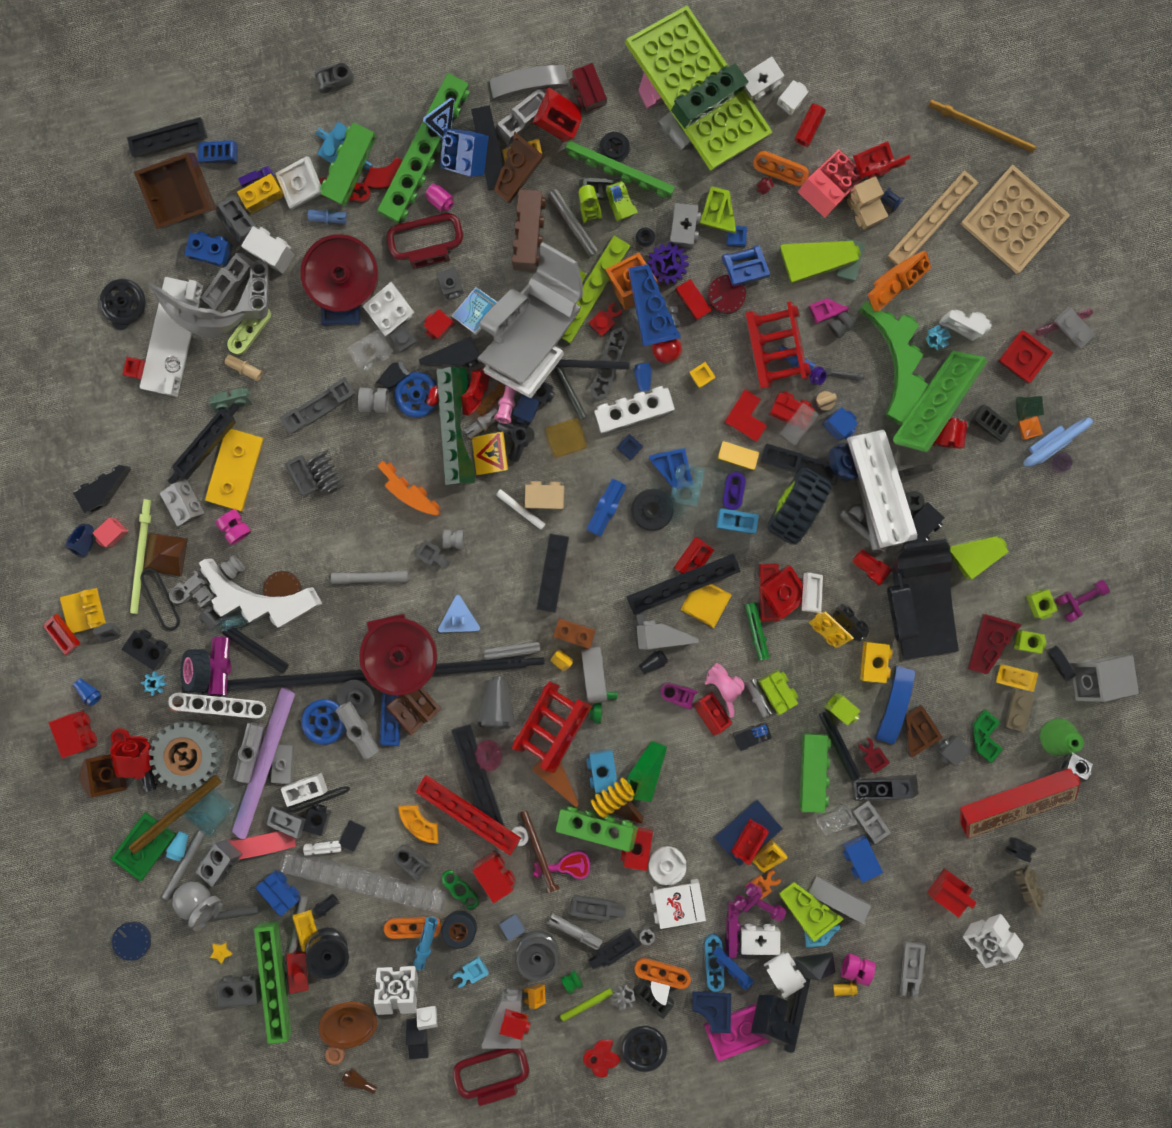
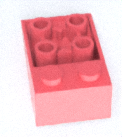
(831, 183)

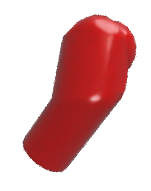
(433, 397)

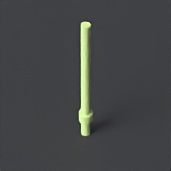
(144, 518)

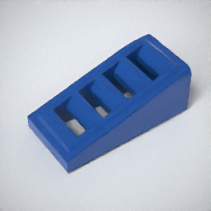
(231, 158)

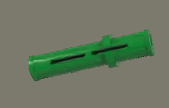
(762, 653)

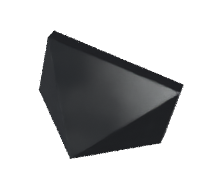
(816, 966)

